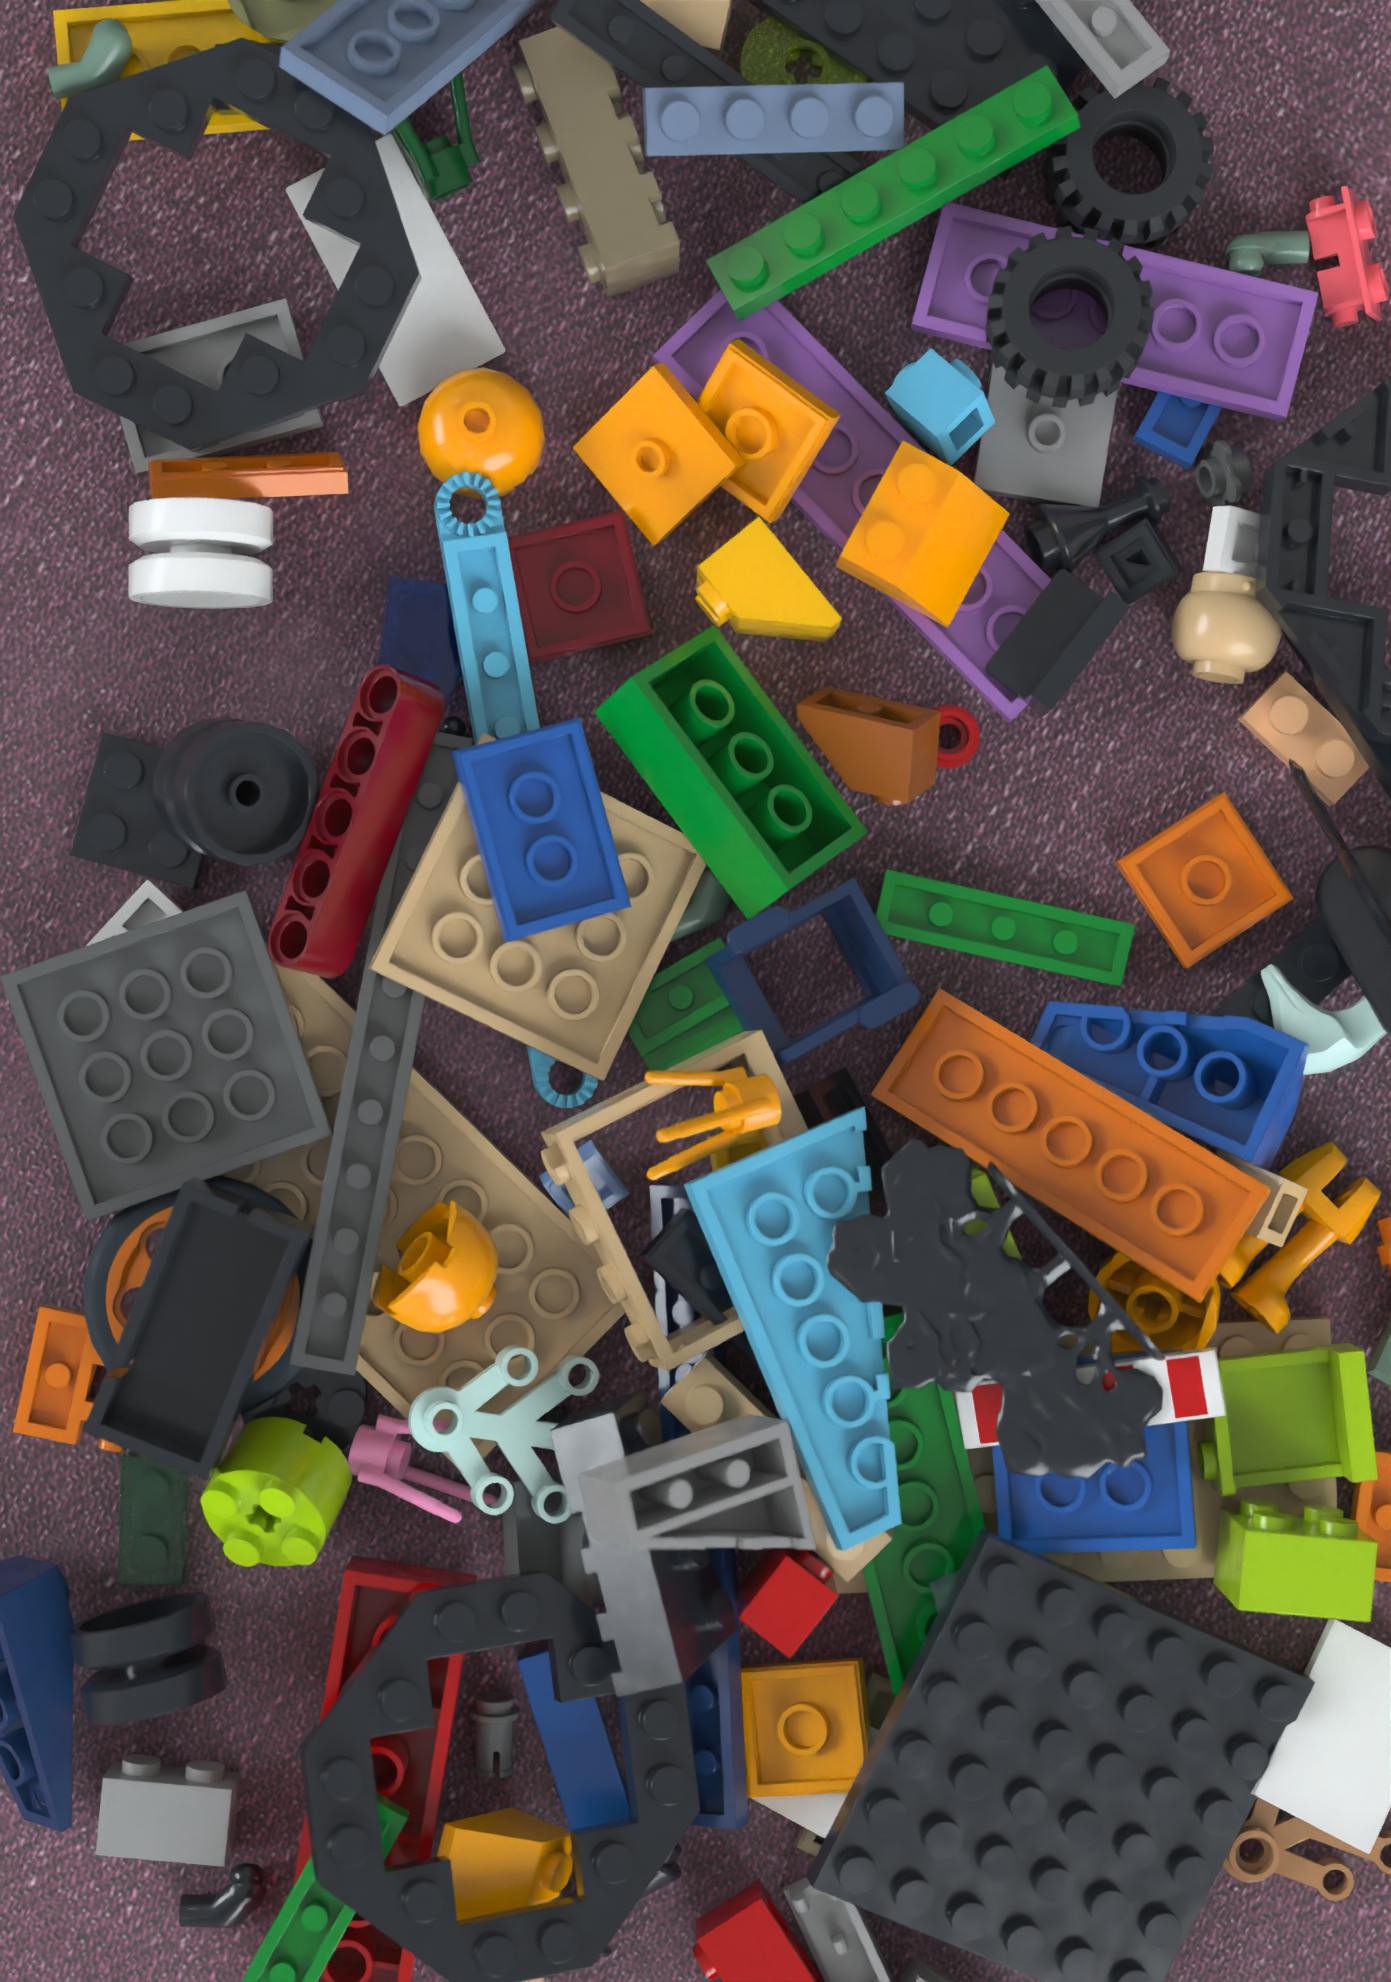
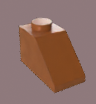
(875, 742)

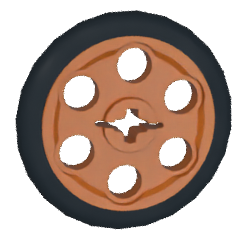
(123, 1259)

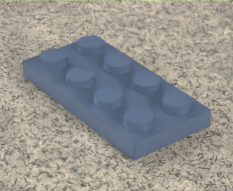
(395, 54)

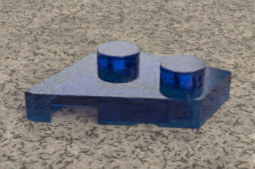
(420, 632)

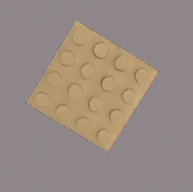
(556, 989)

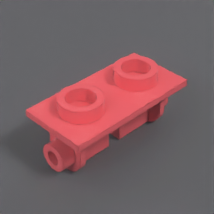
(1344, 233)

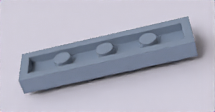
(773, 119)

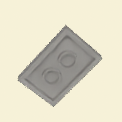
(205, 355)

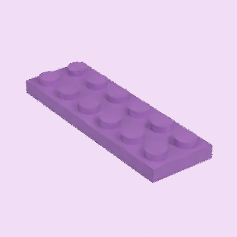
(1211, 332)

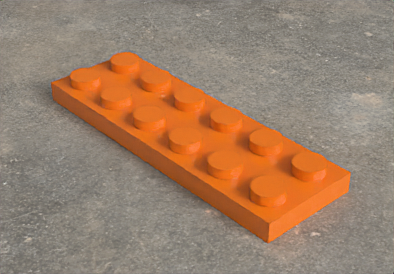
(1072, 1144)

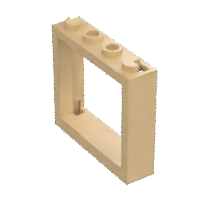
(594, 1226)

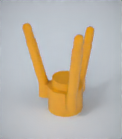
(739, 1109)

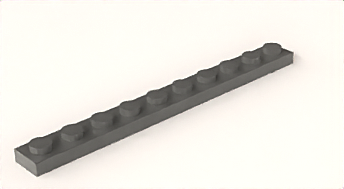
(369, 1107)

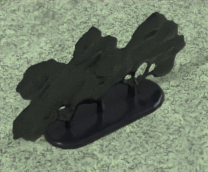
(1356, 905)
(984, 1316)

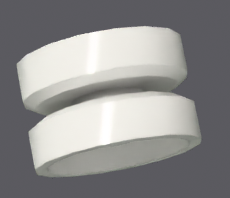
(200, 553)

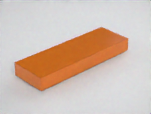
(249, 476)

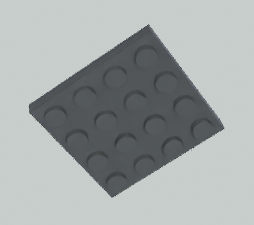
(167, 1055)

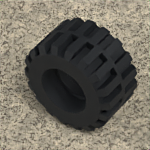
(1159, 123)
(1080, 266)

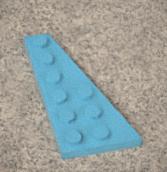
(811, 1336)

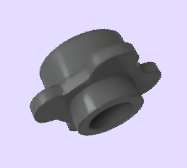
(1223, 474)

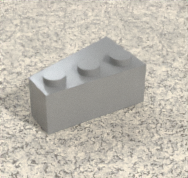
(703, 1490)

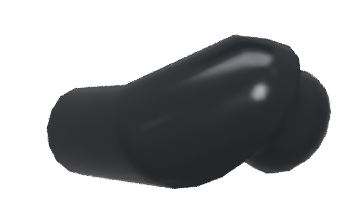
(230, 1905)

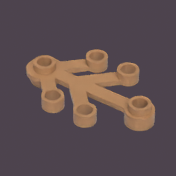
(1276, 1858)

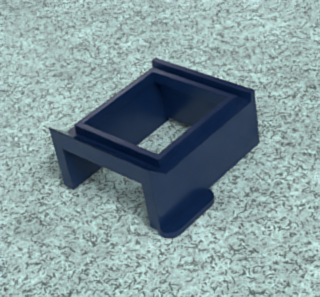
(864, 947)

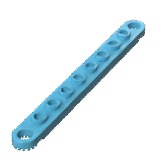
(493, 658)

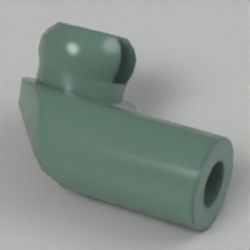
(100, 65)
(1252, 251)
(706, 906)

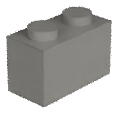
(168, 1811)

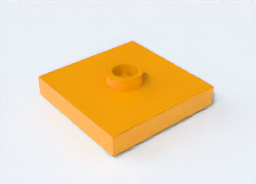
(769, 423)
(658, 453)
(804, 1726)

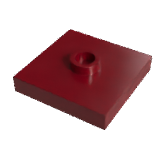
(578, 588)

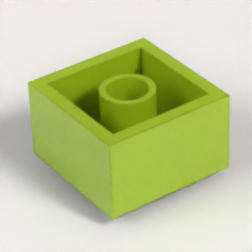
(1295, 1561)

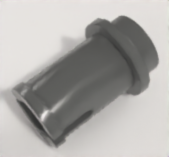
(494, 1732)

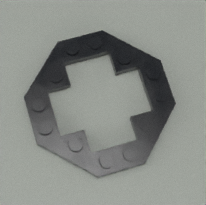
(85, 294)
(1334, 635)
(393, 1696)

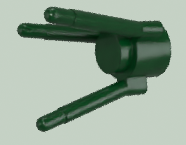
(438, 164)

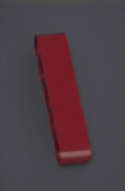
(356, 822)

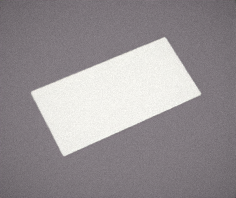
(445, 320)

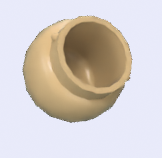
(1224, 628)

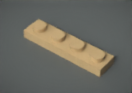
(713, 1396)

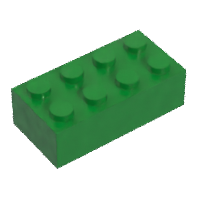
(730, 771)

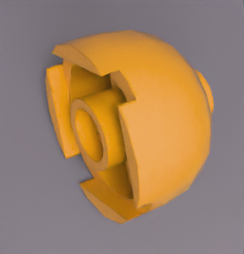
(481, 426)
(443, 1271)
(1156, 1307)

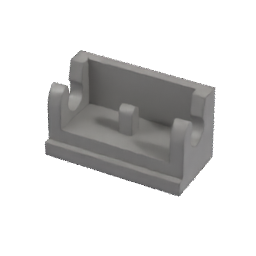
(837, 1936)

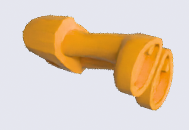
(1341, 1220)

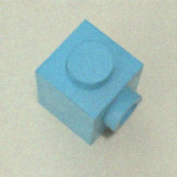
(941, 405)

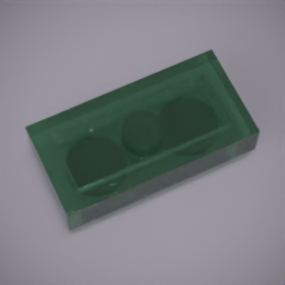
(152, 1522)

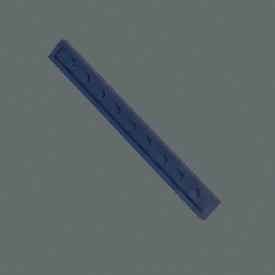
(716, 1685)

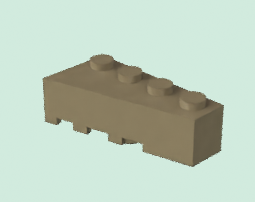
(599, 163)

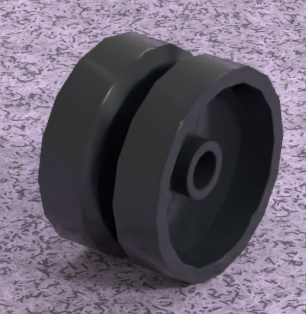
(236, 790)
(148, 1658)

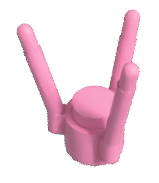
(383, 1461)

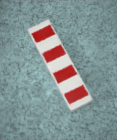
(1188, 1382)

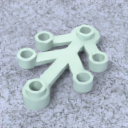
(512, 1429)

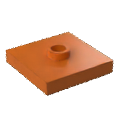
(1204, 880)

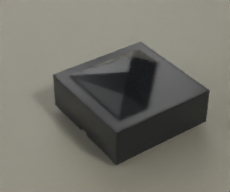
(1138, 561)

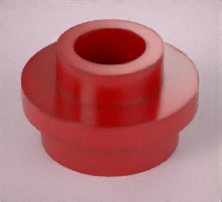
(968, 736)

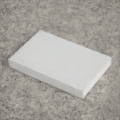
(1337, 1753)

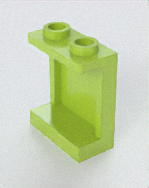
(1290, 1419)

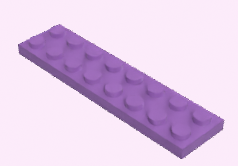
(850, 471)

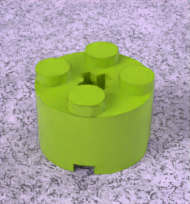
(276, 1494)

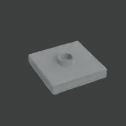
(1043, 449)

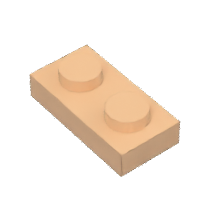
(1303, 730)

